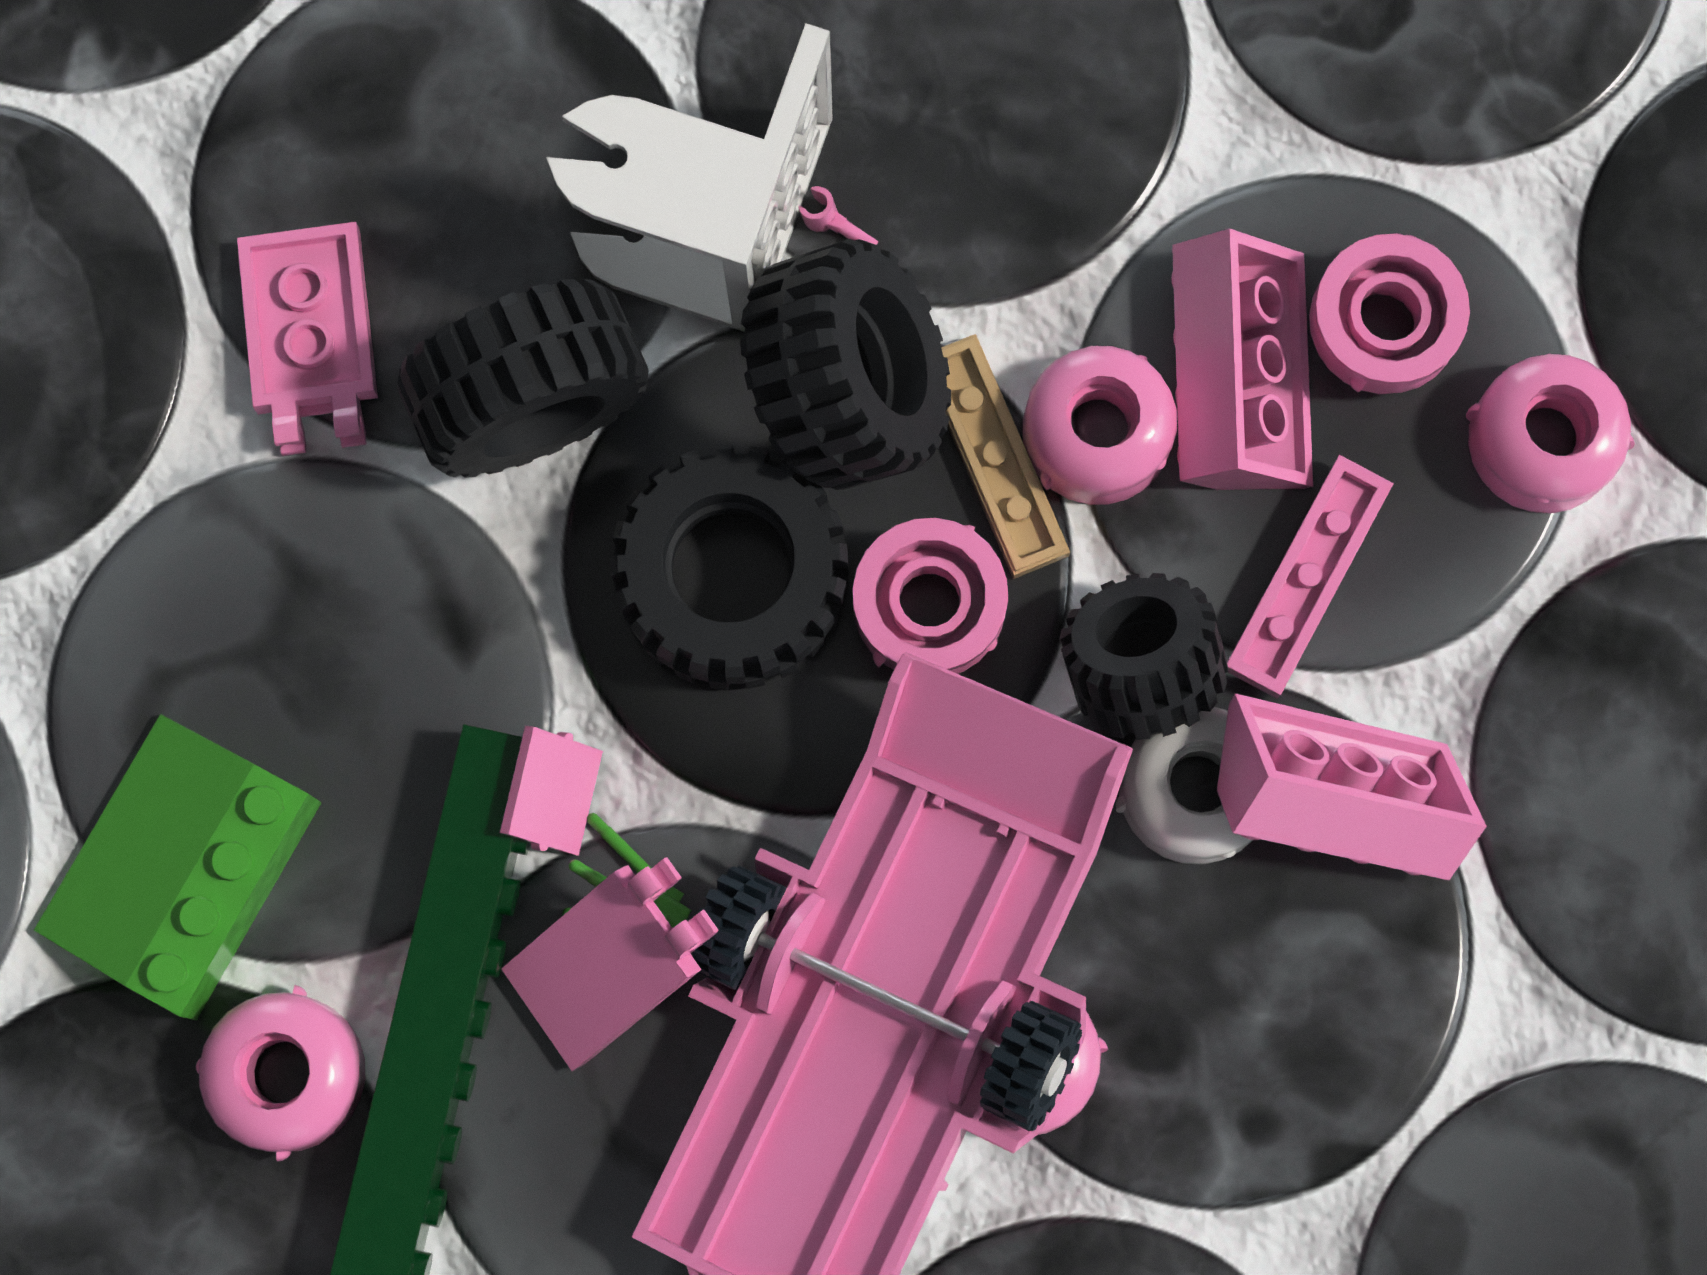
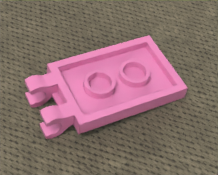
(308, 330)
(607, 962)

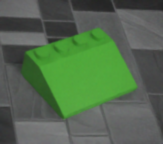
(177, 868)

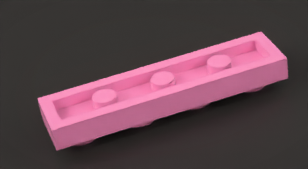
(1308, 576)

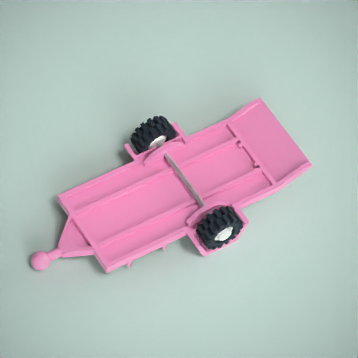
(911, 961)

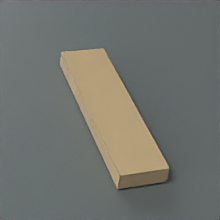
(999, 463)

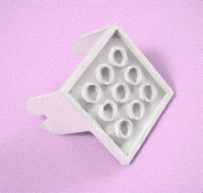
(700, 193)

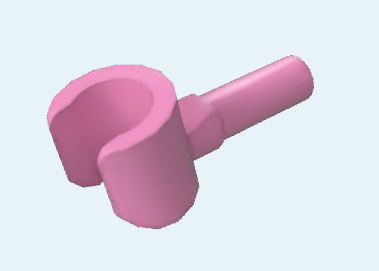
(831, 219)

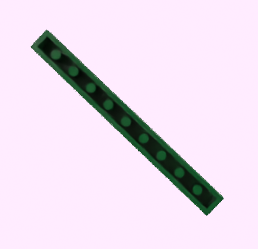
(436, 1018)

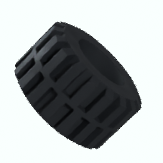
(1144, 655)

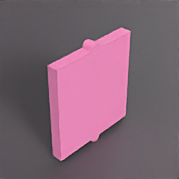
(551, 791)

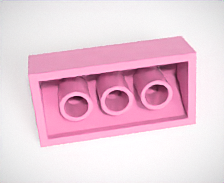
(1241, 363)
(1345, 789)

